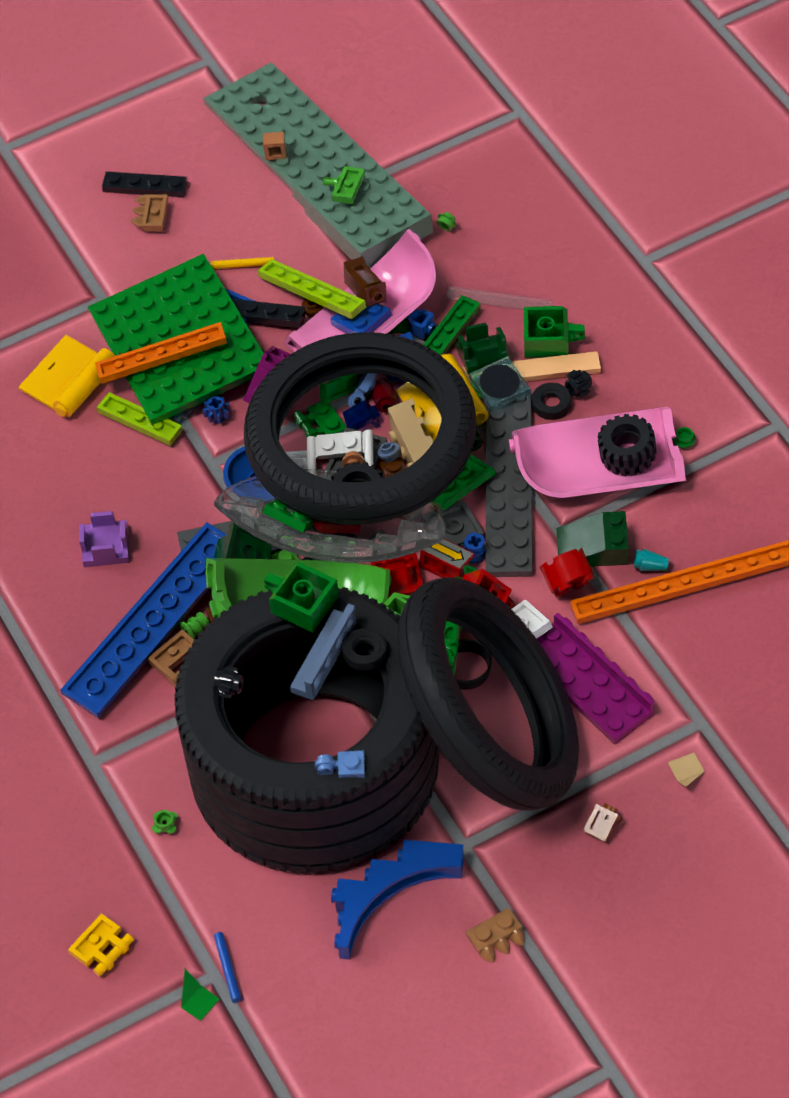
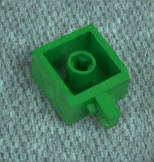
(549, 331)
(302, 595)

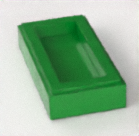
(337, 388)

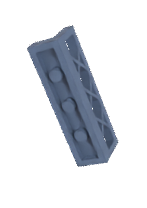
(324, 653)

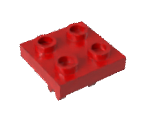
(404, 574)

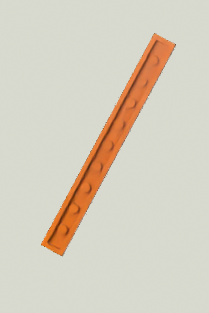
(680, 582)

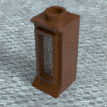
(364, 282)

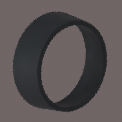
(474, 646)

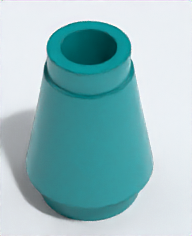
(650, 561)

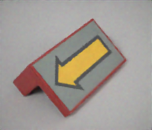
(445, 559)

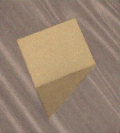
(686, 769)

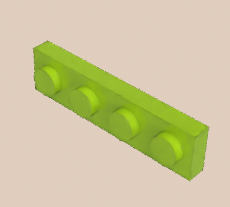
(135, 418)

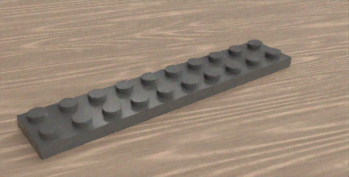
(507, 495)

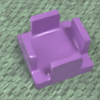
(104, 540)

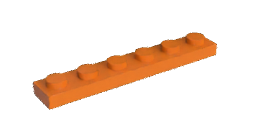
(161, 352)

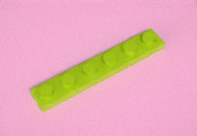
(312, 289)

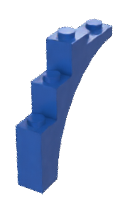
(415, 864)

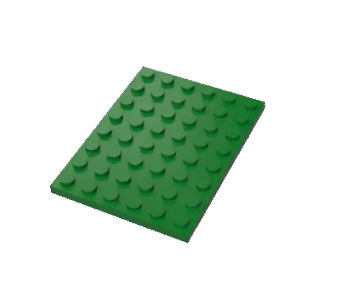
(170, 306)

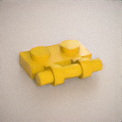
(95, 940)

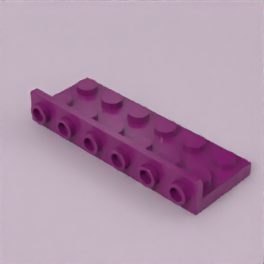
(594, 682)

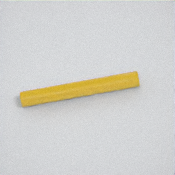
(238, 263)

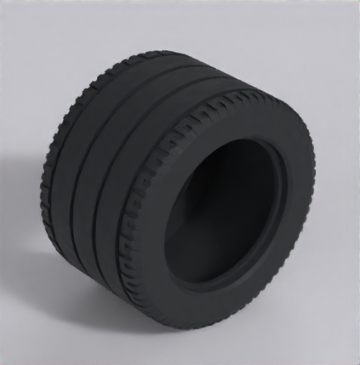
(284, 809)

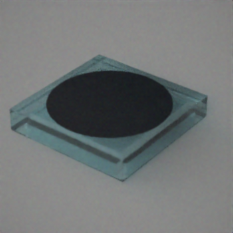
(499, 383)

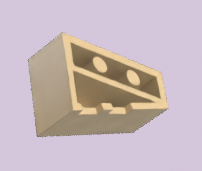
(408, 432)

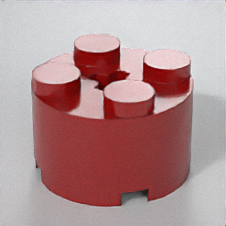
(567, 571)

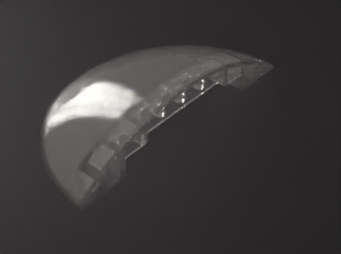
(375, 542)

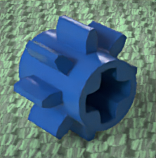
(216, 410)

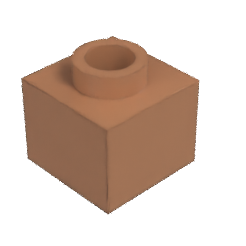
(274, 145)

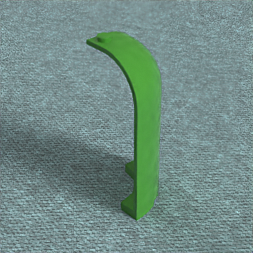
(239, 578)

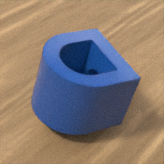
(421, 323)

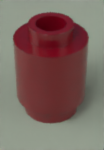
(383, 395)

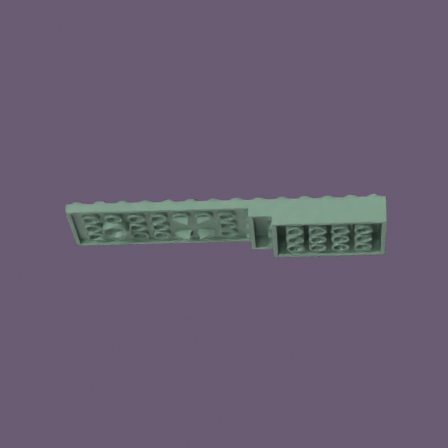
(316, 150)

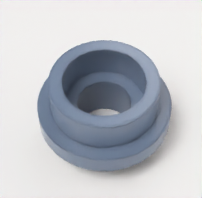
(389, 451)

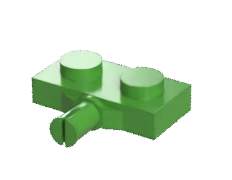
(346, 184)

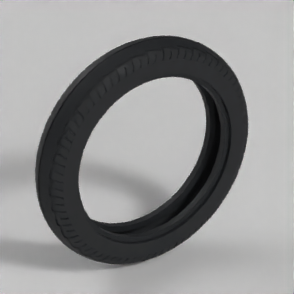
(370, 500)
(449, 716)

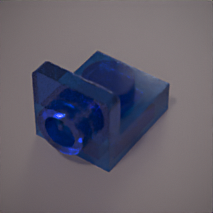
(361, 415)

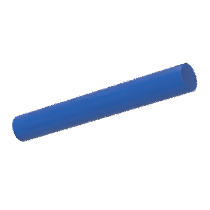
(227, 967)

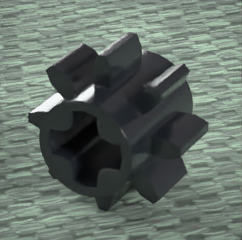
(578, 383)
(228, 682)

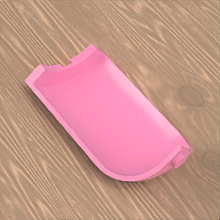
(409, 282)
(566, 460)

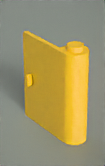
(65, 376)
(432, 417)

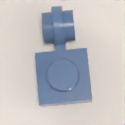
(364, 384)
(348, 764)

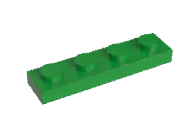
(452, 325)

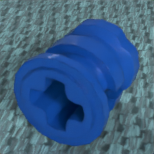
(475, 543)

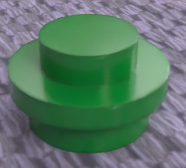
(684, 437)

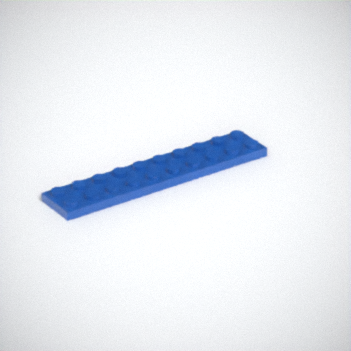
(144, 626)

